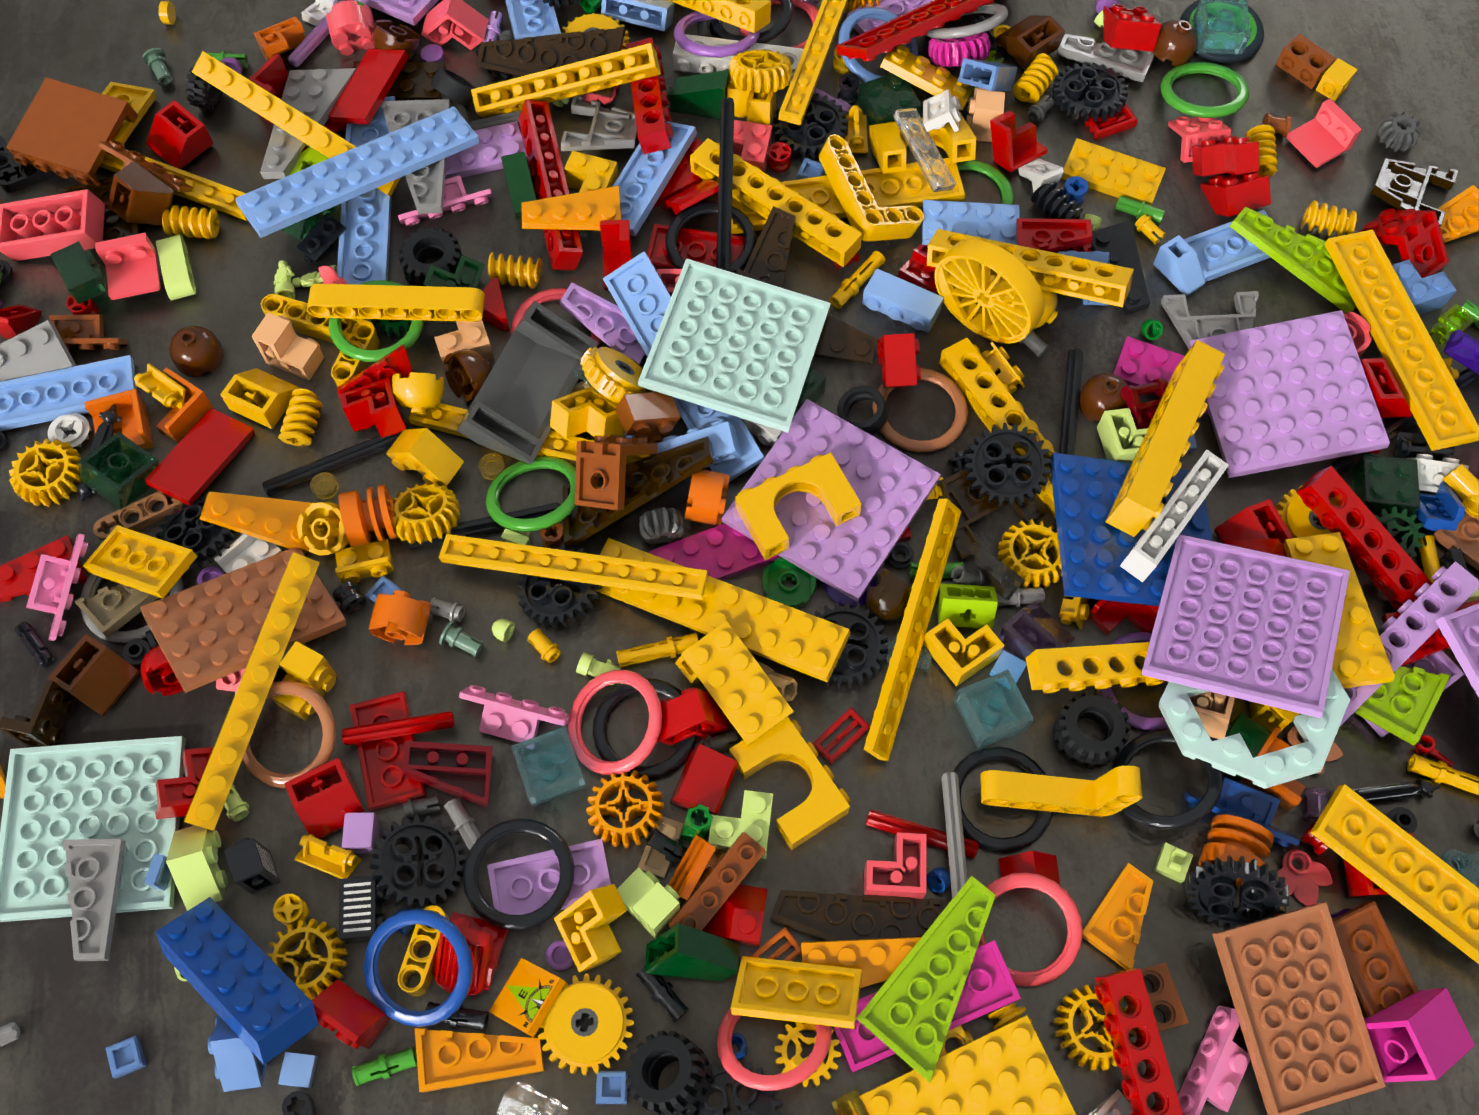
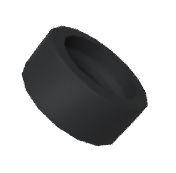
(453, 86)
(859, 394)

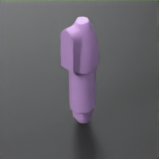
(845, 106)

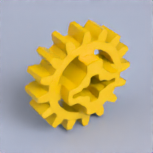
(797, 1040)

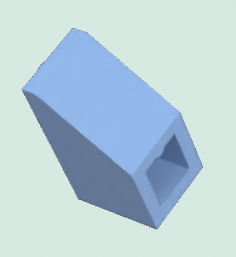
(1180, 265)

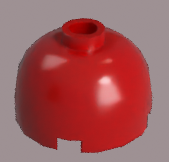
(158, 674)

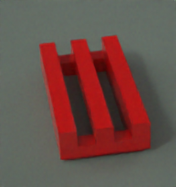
(1113, 125)
(824, 752)

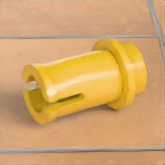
(1148, 228)
(548, 650)

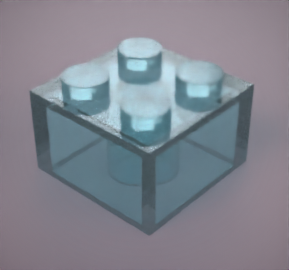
(1222, 26)
(993, 709)
(548, 766)

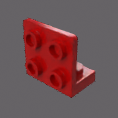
(272, 76)

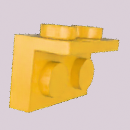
(364, 562)

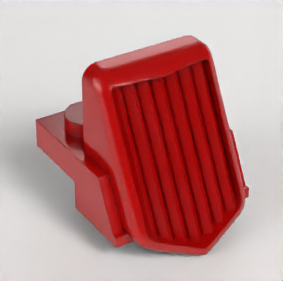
(485, 947)

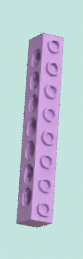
(1457, 585)

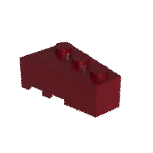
(451, 768)

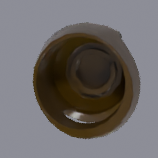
(889, 597)

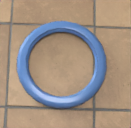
(848, 25)

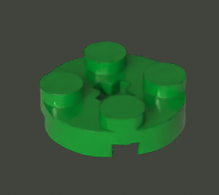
(794, 597)

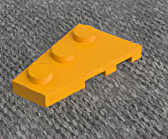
(1119, 917)

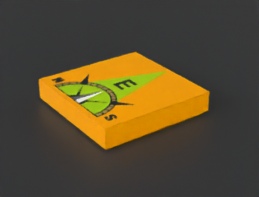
(527, 997)

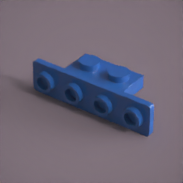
(1250, 804)

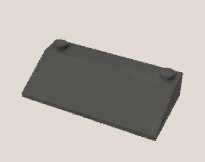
(517, 396)

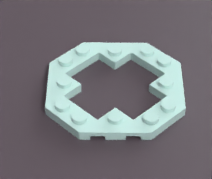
(1231, 752)

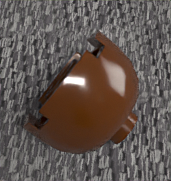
(395, 38)
(1176, 42)
(195, 351)
(466, 372)
(1101, 394)

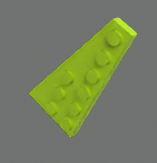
(1299, 254)
(1405, 703)
(923, 992)

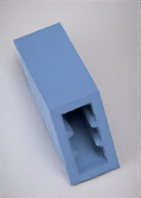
(987, 75)

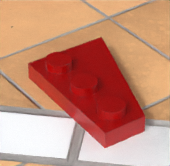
(1053, 233)
(391, 364)

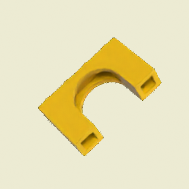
(890, 145)
(818, 477)
(824, 804)

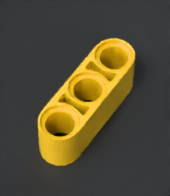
(413, 964)

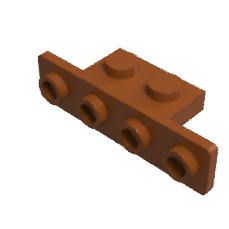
(173, 181)
(85, 332)
(718, 882)

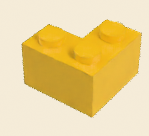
(757, 107)
(590, 172)
(585, 412)
(425, 453)
(960, 656)
(310, 669)
(587, 927)

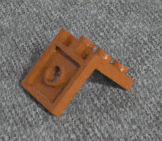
(606, 457)

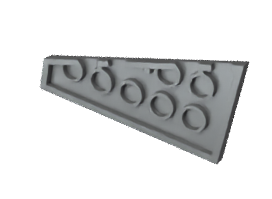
(313, 95)
(427, 183)

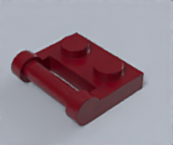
(1143, 412)

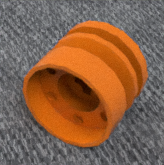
(369, 515)
(1236, 838)

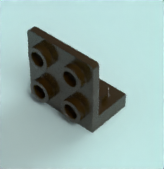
(47, 721)

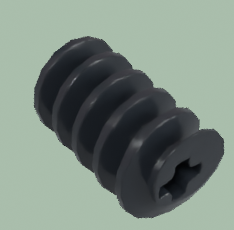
(1055, 205)

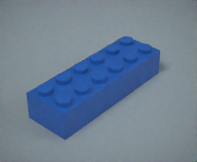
(237, 980)

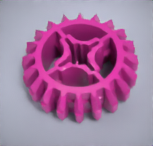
(952, 51)

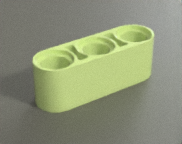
(176, 267)

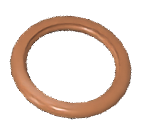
(946, 439)
(328, 731)

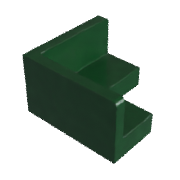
(466, 274)

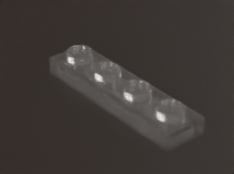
(924, 150)

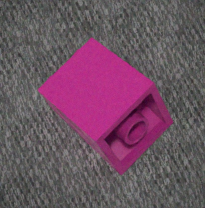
(1419, 1037)

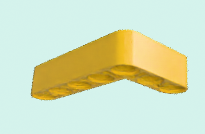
(858, 201)
(306, 324)
(1063, 795)

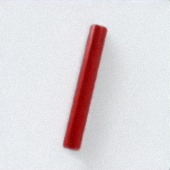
(398, 728)
(934, 837)

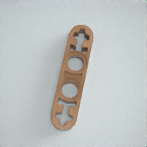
(143, 508)

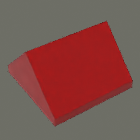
(704, 779)

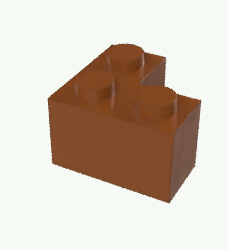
(648, 415)

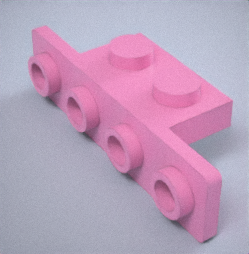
(454, 199)
(53, 584)
(510, 717)
(1216, 1067)

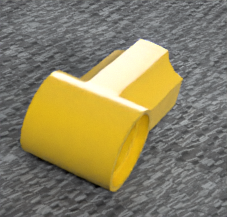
(1466, 487)

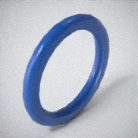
(464, 958)

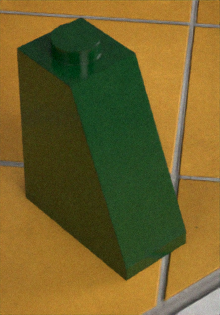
(699, 94)
(518, 180)
(692, 955)

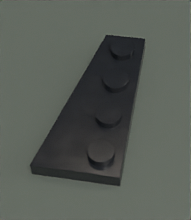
(1123, 252)

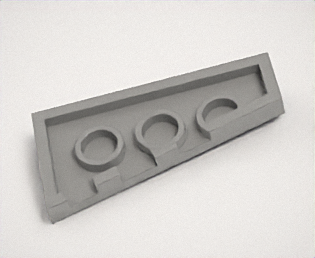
(1127, 62)
(34, 353)
(94, 884)

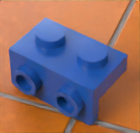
(1440, 510)

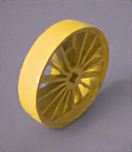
(1008, 306)

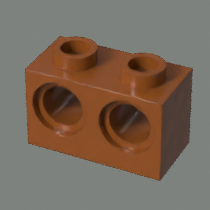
(1305, 61)
(1165, 997)

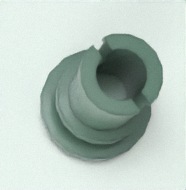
(156, 61)
(460, 639)

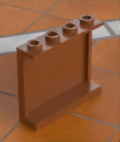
(65, 130)

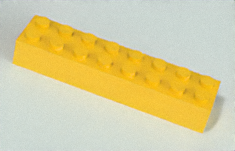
(1166, 440)

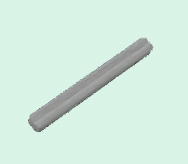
(954, 831)

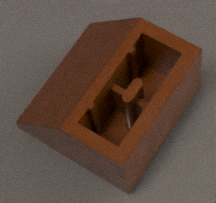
(1031, 37)
(139, 196)
(94, 675)

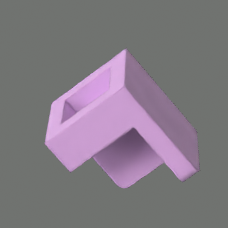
(360, 832)

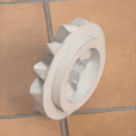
(68, 423)

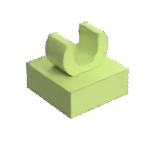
(516, 537)
(1173, 862)

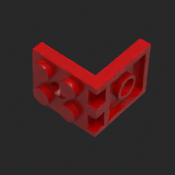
(1412, 233)

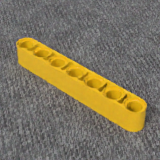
(396, 302)

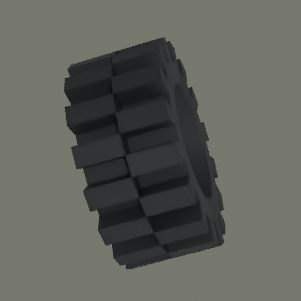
(202, 93)

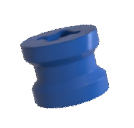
(1076, 188)

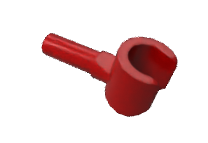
(1430, 742)

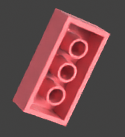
(50, 223)

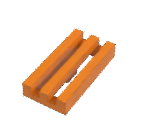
(692, 867)
(791, 942)

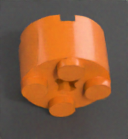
(707, 497)
(399, 618)

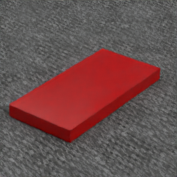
(368, 86)
(692, 244)
(200, 457)
(383, 758)

